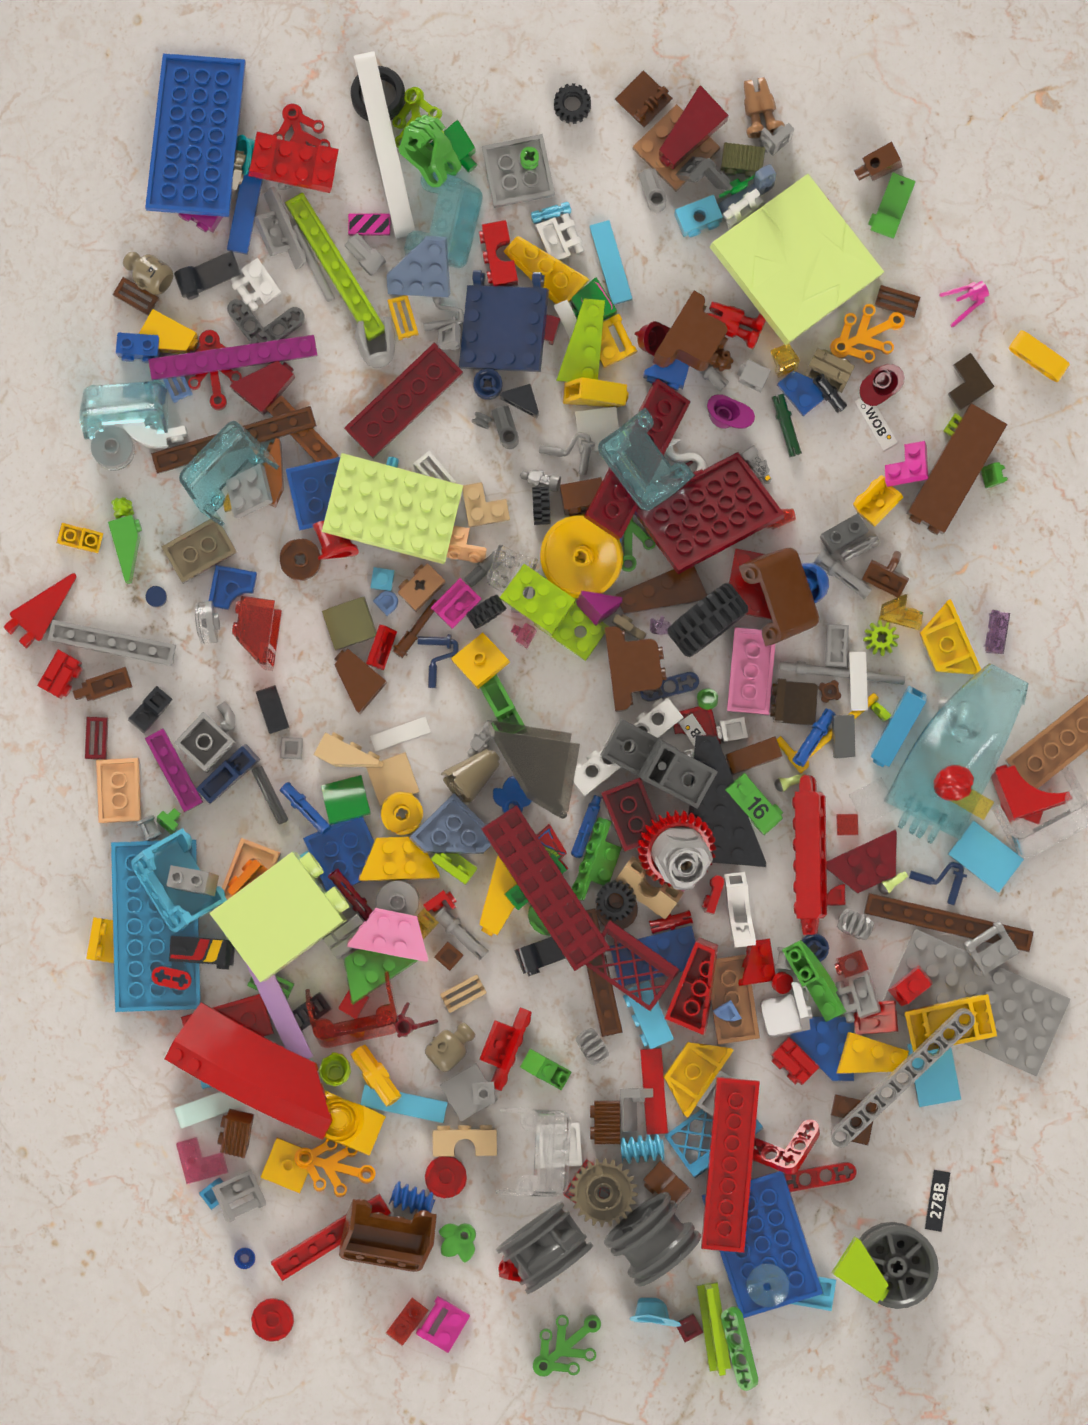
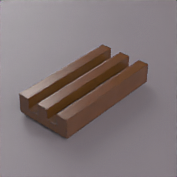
(892, 299)
(151, 305)

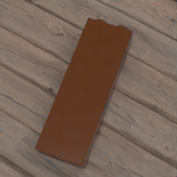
(956, 469)

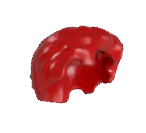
(953, 783)

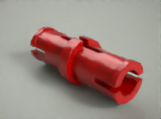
(671, 922)

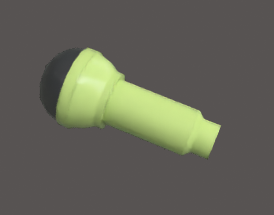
(783, 784)
(886, 887)

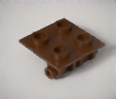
(643, 98)

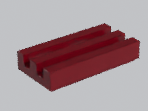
(103, 756)

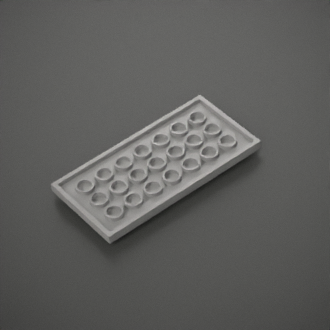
(1022, 1010)

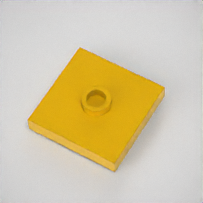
(480, 660)
(282, 1168)

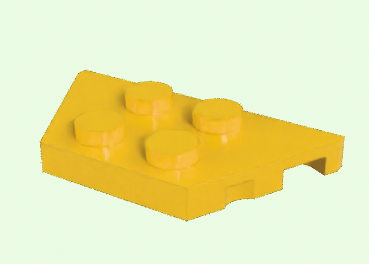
(948, 643)
(397, 860)
(694, 1072)

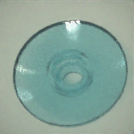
(767, 1274)

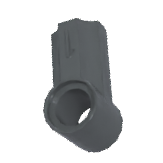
(505, 425)

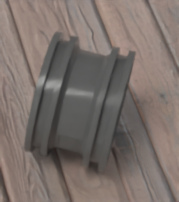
(652, 1239)
(923, 1273)

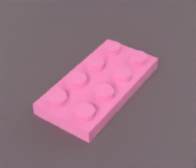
(750, 673)

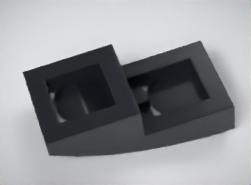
(150, 709)
(272, 709)

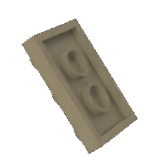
(199, 550)

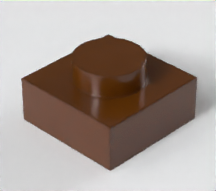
(448, 956)

